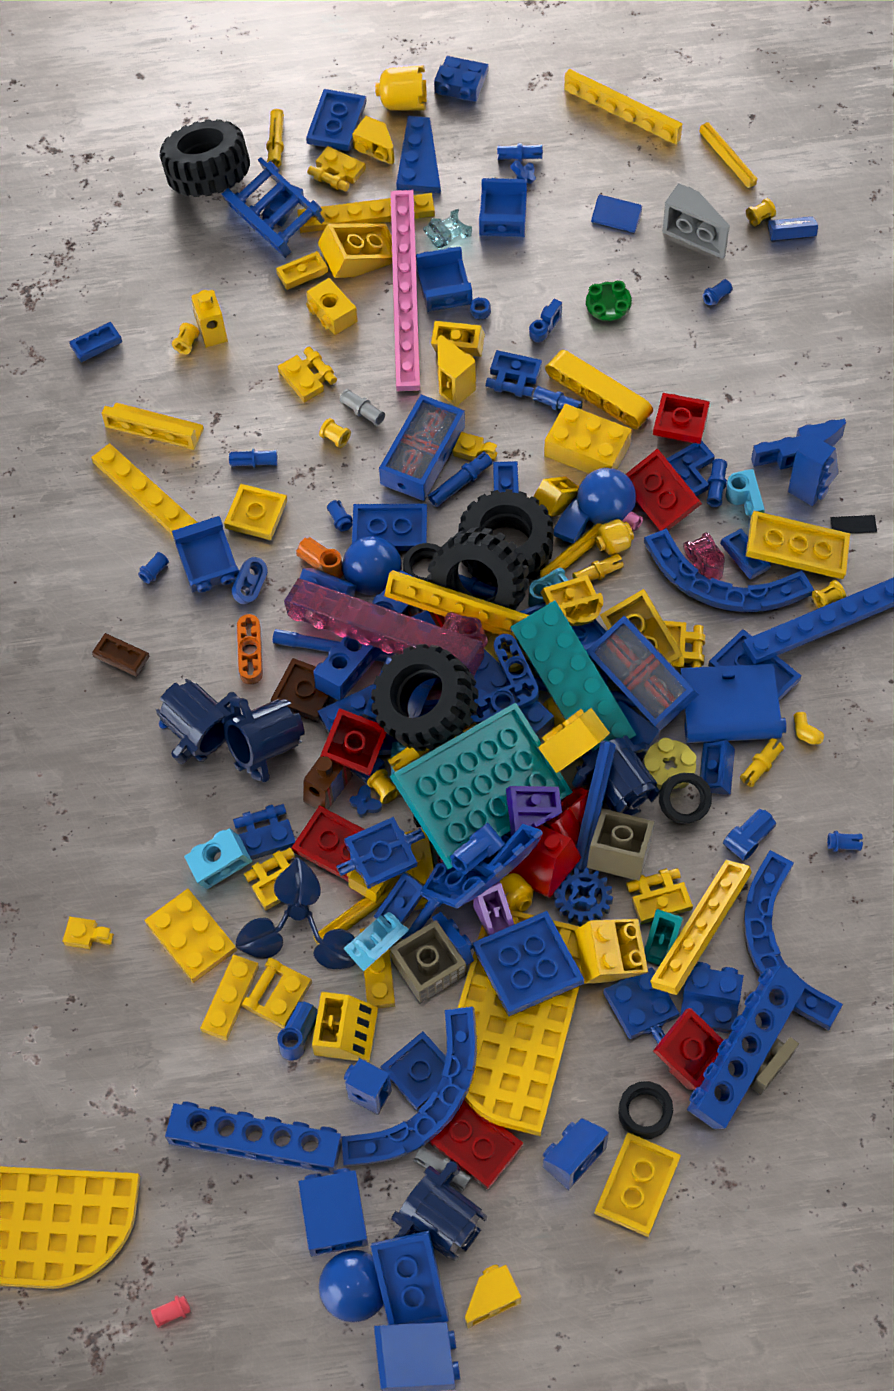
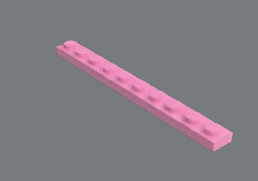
(405, 291)

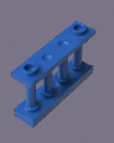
(266, 226)

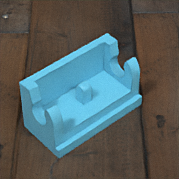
(375, 940)

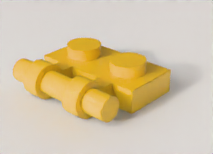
(339, 164)
(300, 377)
(695, 638)
(265, 887)
(670, 899)

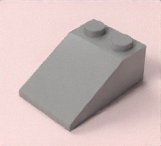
(695, 221)

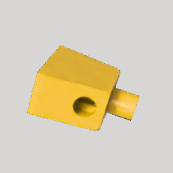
(205, 310)

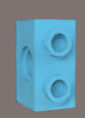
(232, 858)

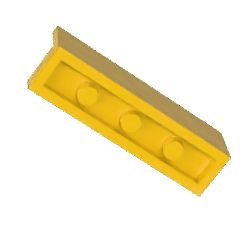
(152, 425)

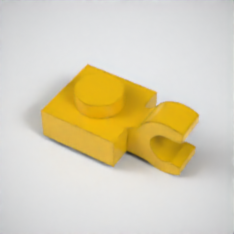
(471, 446)
(84, 932)

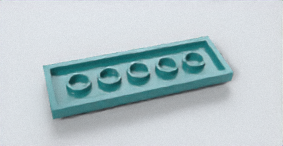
(568, 669)

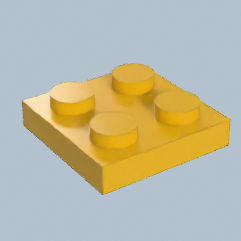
(255, 511)

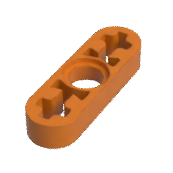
(256, 657)

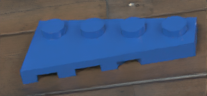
(418, 158)

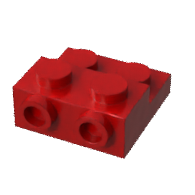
(681, 418)
(689, 1049)

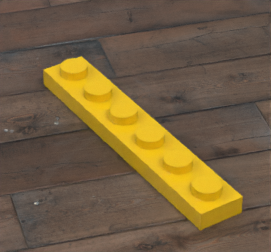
(623, 106)
(365, 212)
(141, 489)
(444, 600)
(701, 927)

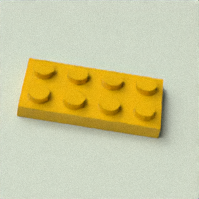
(798, 545)

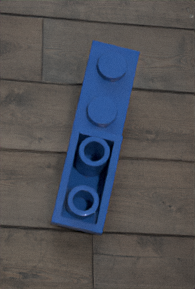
(784, 450)

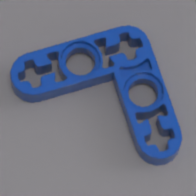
(516, 682)

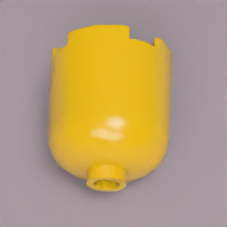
(402, 88)

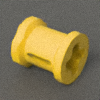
(764, 210)
(185, 338)
(335, 433)
(829, 594)
(383, 786)

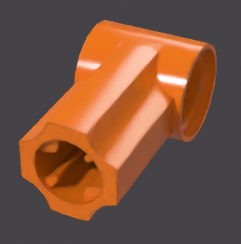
(320, 557)

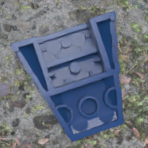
(458, 889)

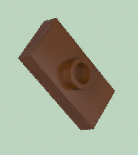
(120, 654)

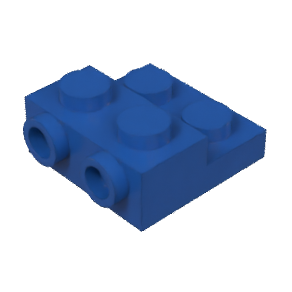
(460, 78)
(713, 995)

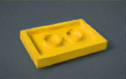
(190, 935)
(637, 1184)

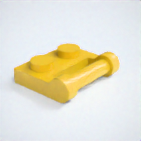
(283, 999)

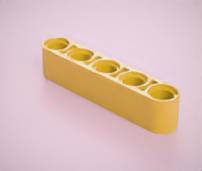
(599, 389)

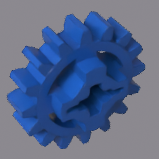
(584, 885)

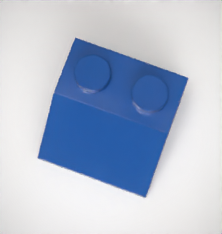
(575, 1152)

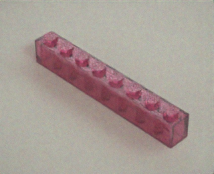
(375, 624)

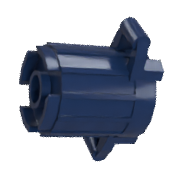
(194, 719)
(260, 734)
(628, 779)
(441, 1211)

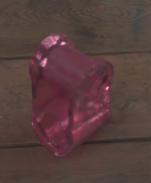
(703, 554)
(466, 626)

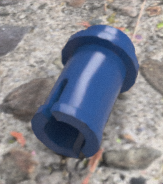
(712, 295)
(342, 520)
(153, 567)
(844, 841)

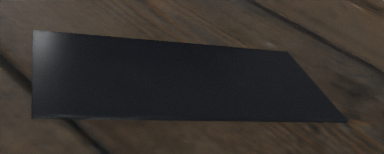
(854, 524)

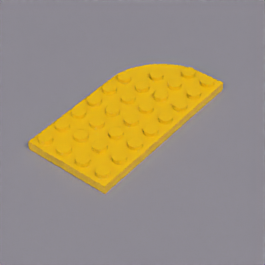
(517, 1052)
(62, 1224)

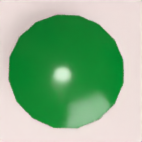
(608, 300)

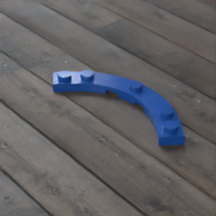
(720, 593)
(762, 942)
(438, 1109)

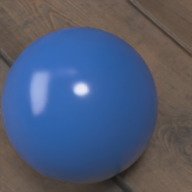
(606, 495)
(369, 564)
(351, 1286)

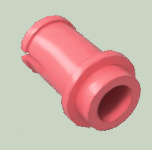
(171, 1311)

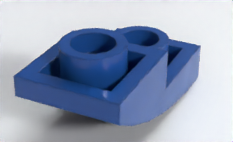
(571, 523)

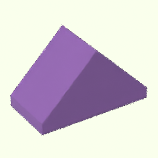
(493, 909)

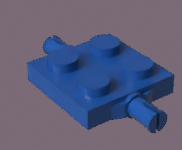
(380, 852)
(641, 1006)

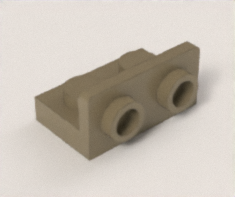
(773, 1063)

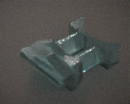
(439, 233)

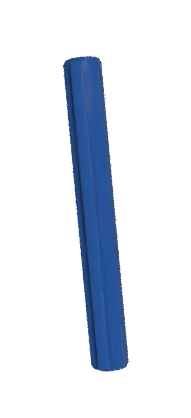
(594, 801)

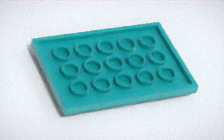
(467, 778)

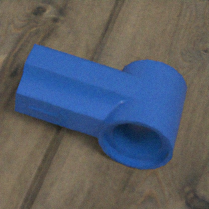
(745, 839)
(479, 847)
(298, 1029)

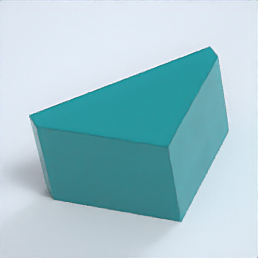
(662, 936)

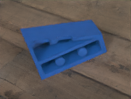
(813, 470)

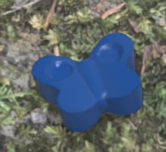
(524, 172)
(364, 802)

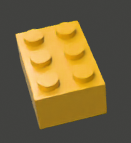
(586, 440)

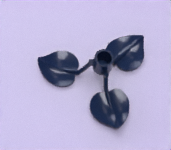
(299, 890)

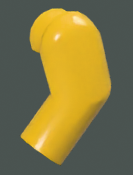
(807, 732)

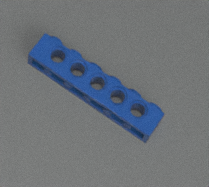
(351, 657)
(787, 991)
(322, 1159)

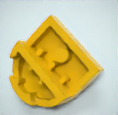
(575, 599)

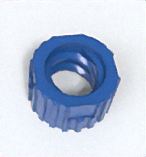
(480, 302)

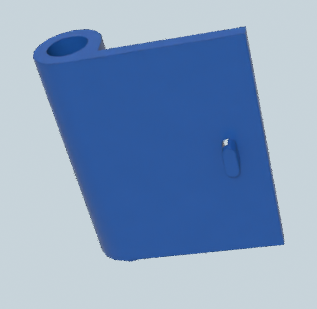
(733, 704)

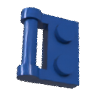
(404, 899)

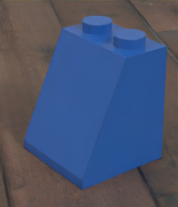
(416, 1357)

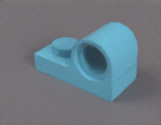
(748, 492)

